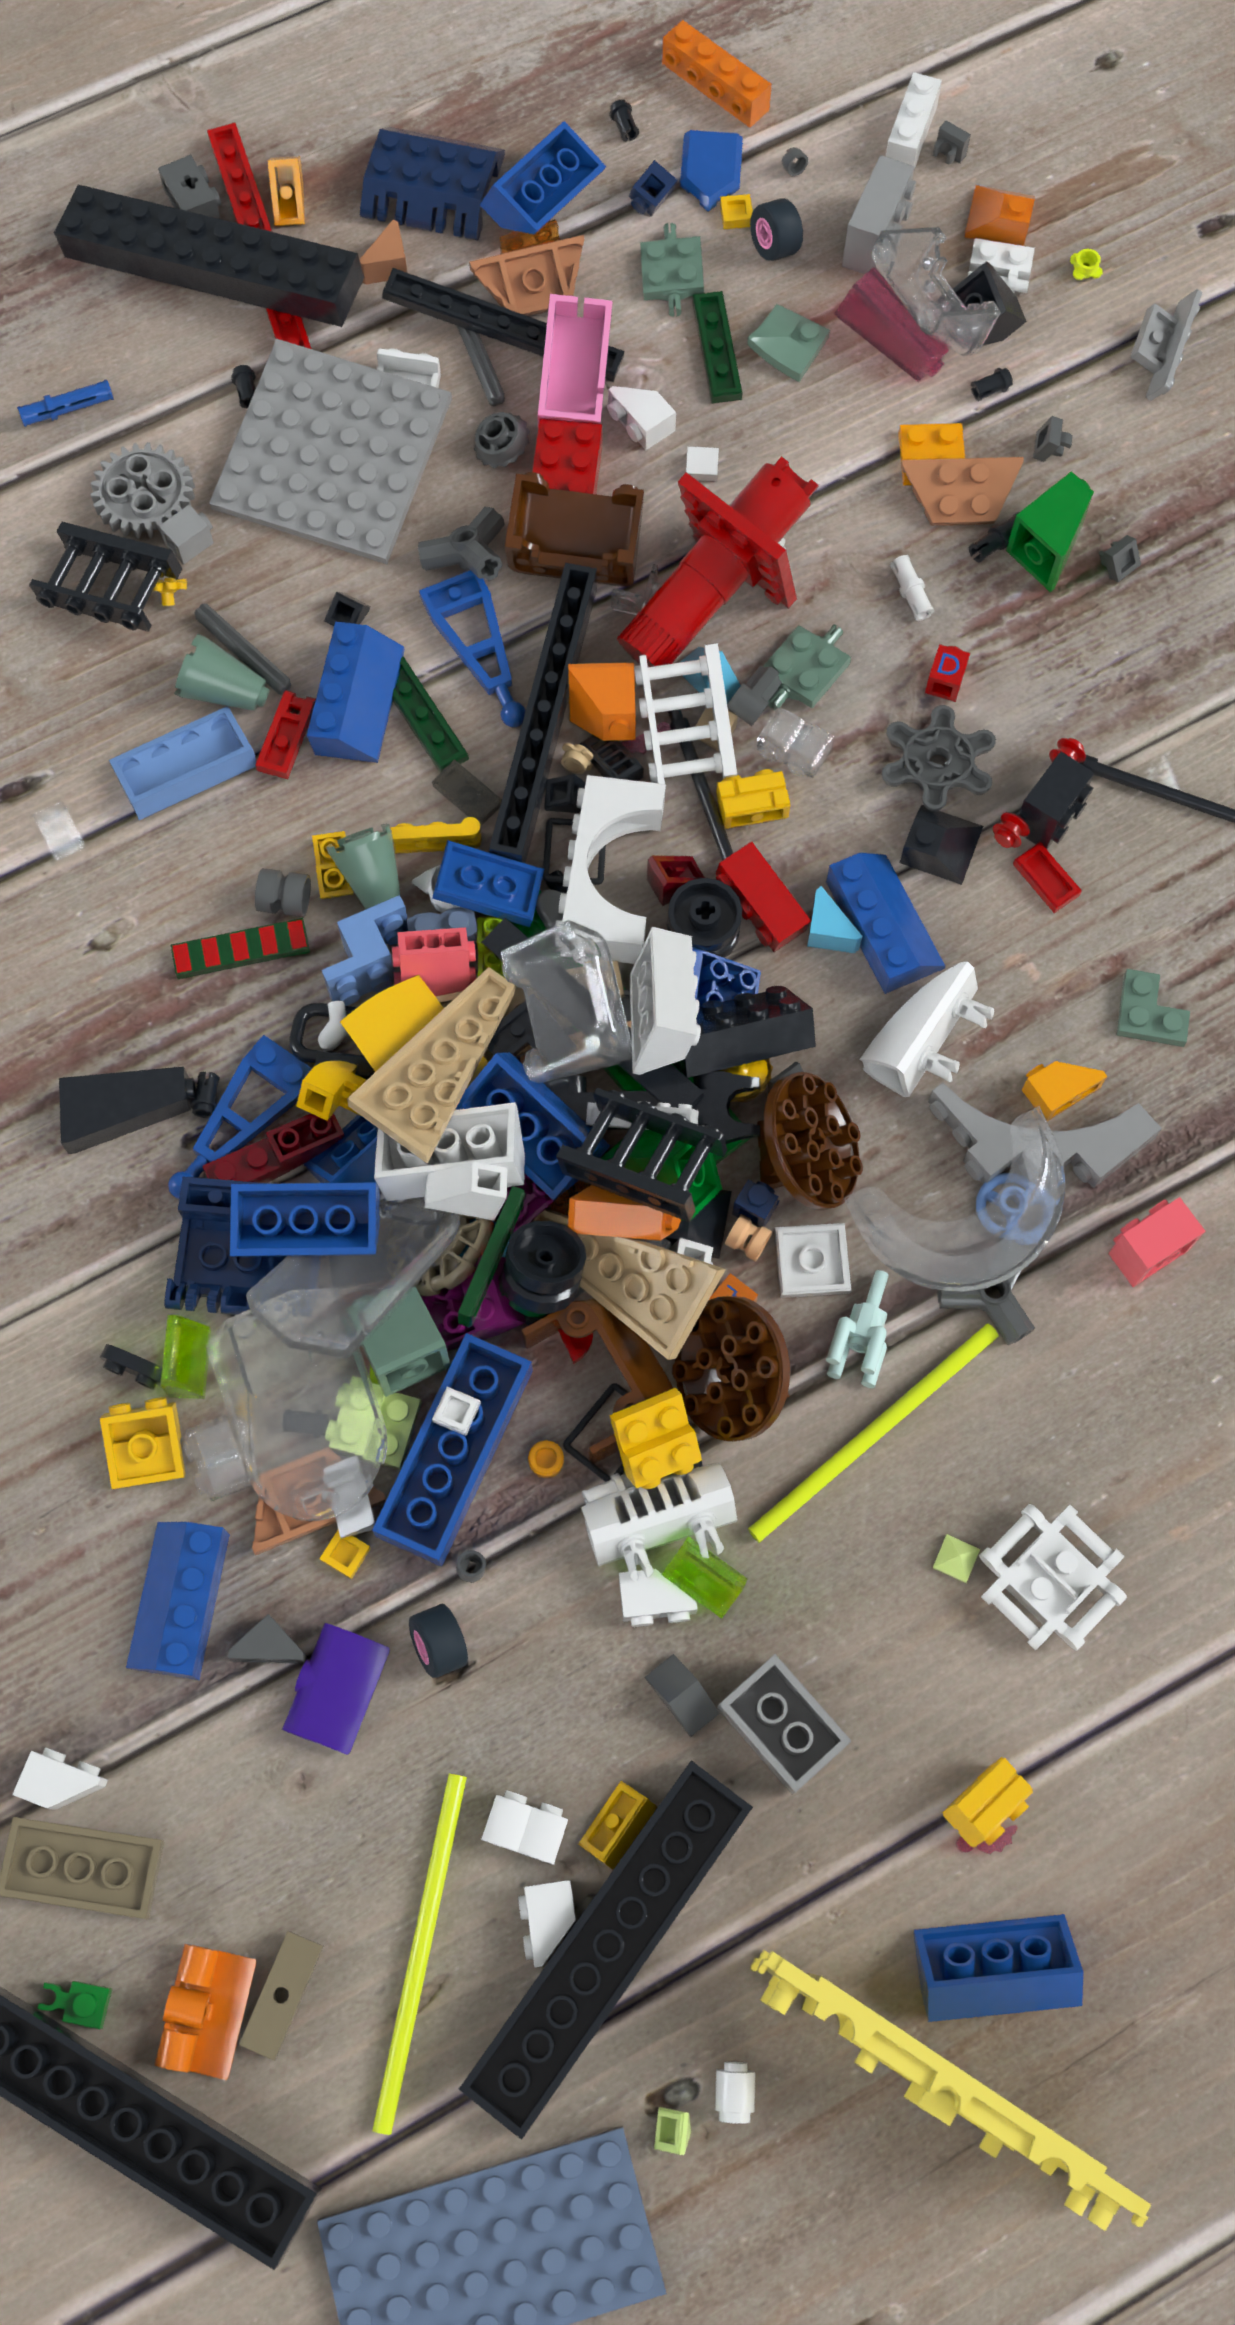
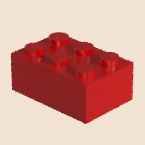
(569, 454)

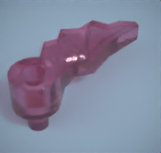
(639, 744)
(997, 1845)

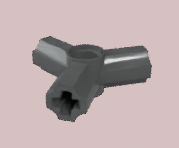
(466, 547)
(1004, 1312)

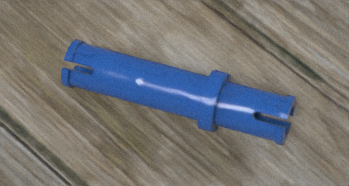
(64, 403)

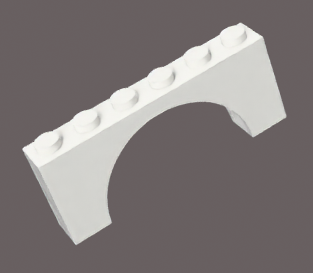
(608, 811)

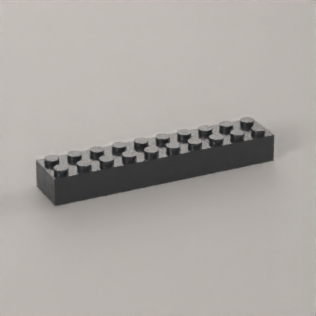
(210, 255)
(605, 1950)
(150, 2134)

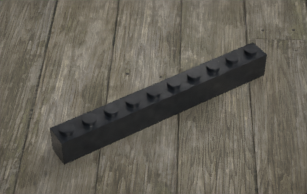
(544, 714)

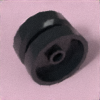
(707, 913)
(543, 1267)

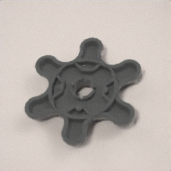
(943, 740)

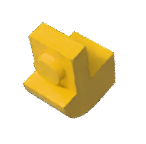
(328, 1088)

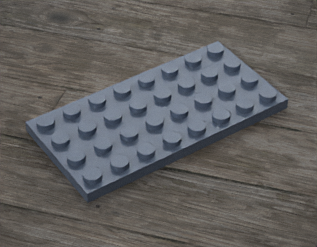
(500, 2245)

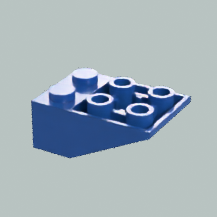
(722, 978)

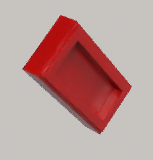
(1047, 877)

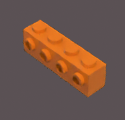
(716, 73)

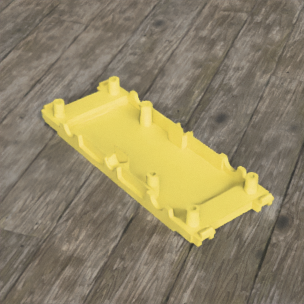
(947, 2090)

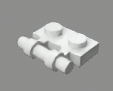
(1009, 261)

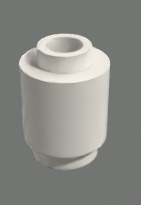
(735, 2092)

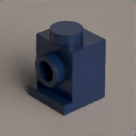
(653, 180)
(756, 1202)

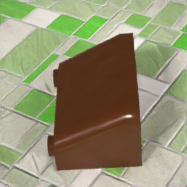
(573, 528)

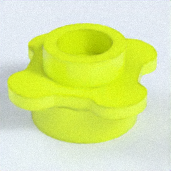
(1086, 264)

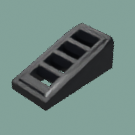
(634, 769)

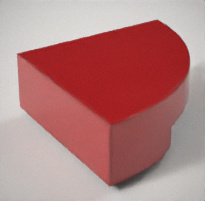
(576, 1347)

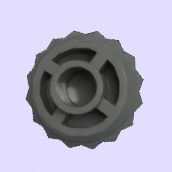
(501, 439)

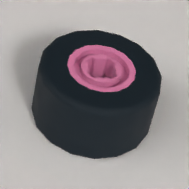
(776, 229)
(438, 1640)

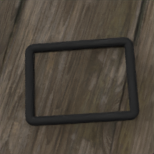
(547, 852)
(567, 1443)

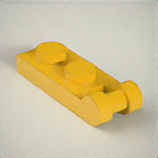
(435, 836)

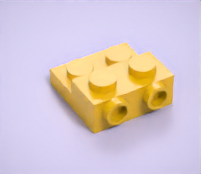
(655, 1439)
(142, 1443)

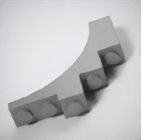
(1091, 1150)

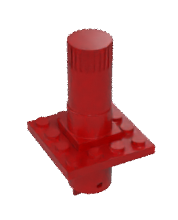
(732, 548)

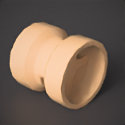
(741, 1234)

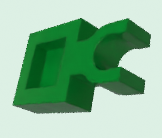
(83, 2004)

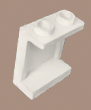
(416, 367)

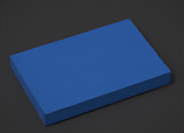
(488, 883)

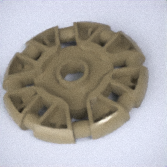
(451, 1266)

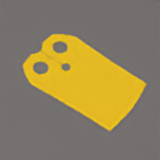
(392, 1020)

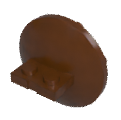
(809, 1142)
(733, 1369)

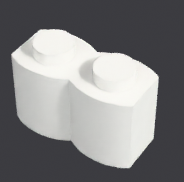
(525, 1828)

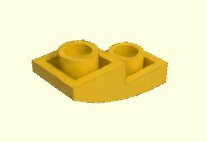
(330, 879)

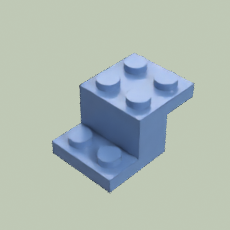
(369, 960)

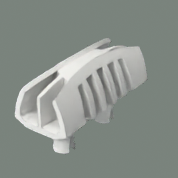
(645, 1519)

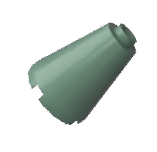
(219, 678)
(368, 864)

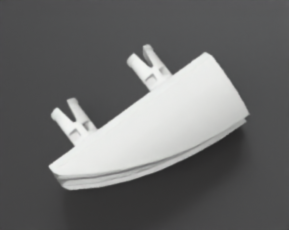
(919, 1028)

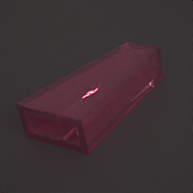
(885, 323)

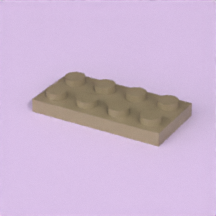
(80, 1868)

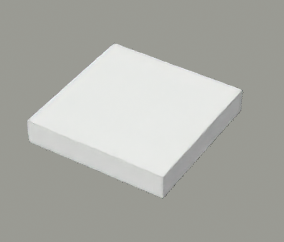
(812, 1260)

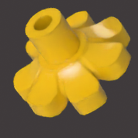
(168, 588)

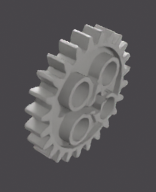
(141, 489)

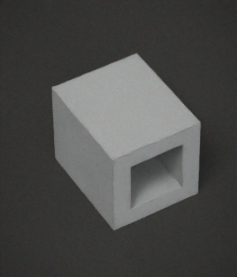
(187, 533)

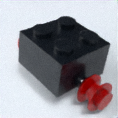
(1052, 801)

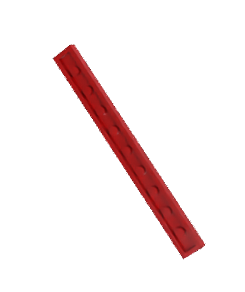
(250, 212)

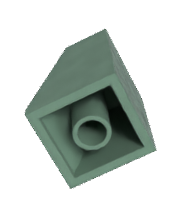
(406, 1347)

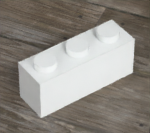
(914, 119)

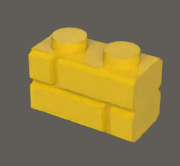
(753, 799)
(988, 1803)

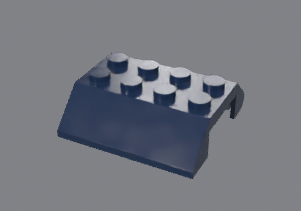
(429, 176)
(204, 1252)

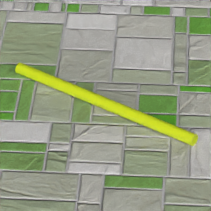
(872, 1433)
(419, 1955)

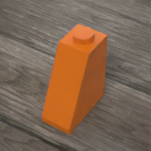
(611, 1215)

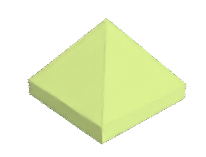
(956, 1558)
(672, 2131)

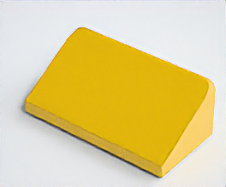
(617, 1825)

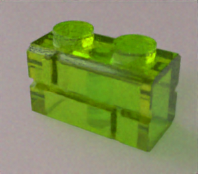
(705, 1579)

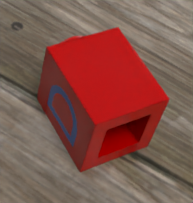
(947, 672)

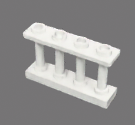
(712, 697)

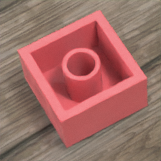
(1155, 1241)

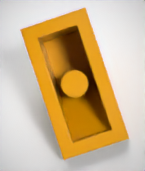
(287, 190)
(1060, 1086)

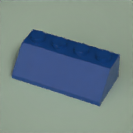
(542, 182)
(355, 693)
(885, 917)
(543, 1119)
(350, 1158)
(304, 1219)
(178, 1599)
(998, 1968)

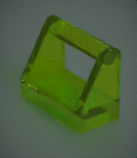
(185, 1358)

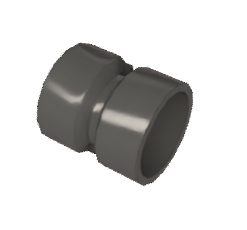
(282, 892)

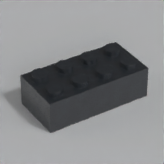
(749, 1030)

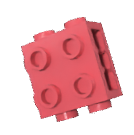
(437, 957)

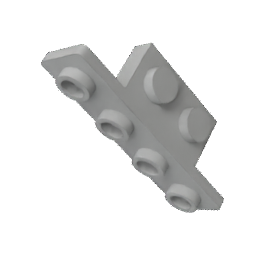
(1162, 342)

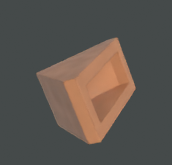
(384, 255)

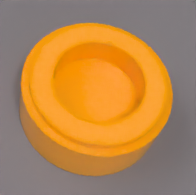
(546, 1459)

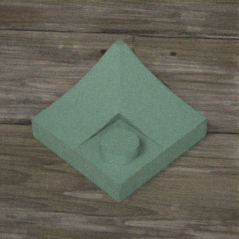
(788, 341)

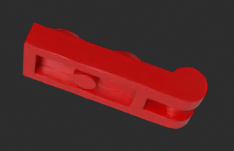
(285, 735)

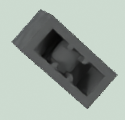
(188, 187)

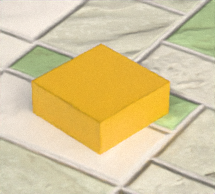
(736, 211)
(345, 1554)

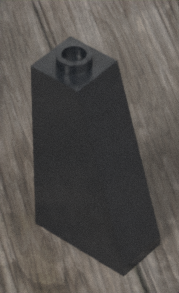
(119, 1103)

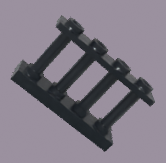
(105, 549)
(642, 1186)

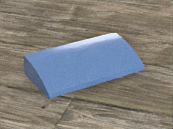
(183, 762)

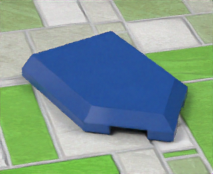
(711, 165)

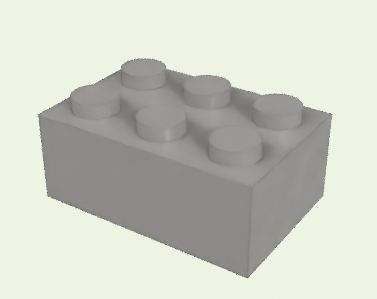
(880, 208)
(783, 1724)

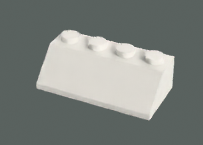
(663, 1001)
(473, 1134)

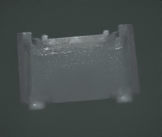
(913, 270)
(569, 1002)

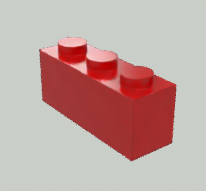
(763, 897)

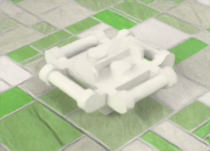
(1052, 1577)

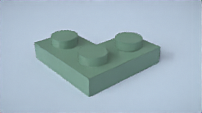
(1141, 1015)

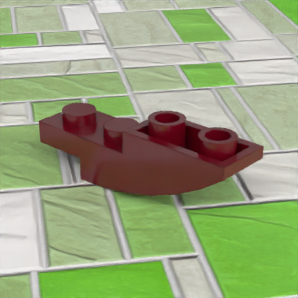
(279, 1152)

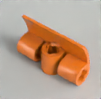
(205, 2012)

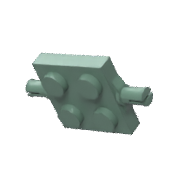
(672, 268)
(807, 666)

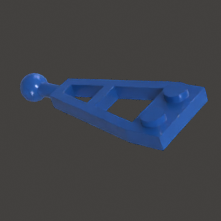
(459, 595)
(275, 1067)

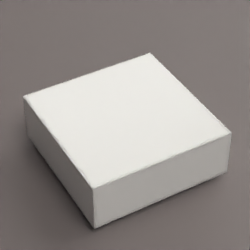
(702, 463)
(456, 1411)

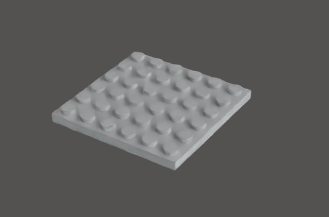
(331, 451)

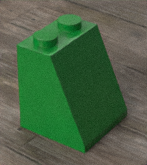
(1049, 528)
(704, 1186)

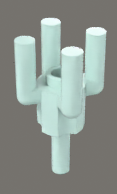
(862, 1333)

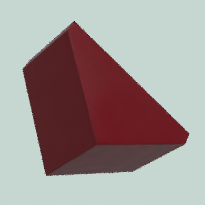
(669, 873)

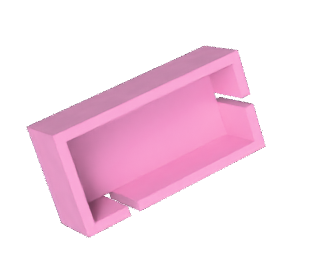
(575, 360)

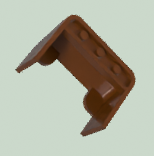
(626, 1347)

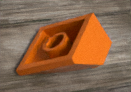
(999, 215)
(603, 699)

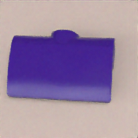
(336, 1688)

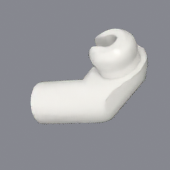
(333, 1032)

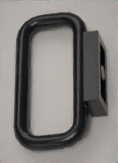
(318, 1056)

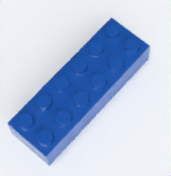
(447, 1466)

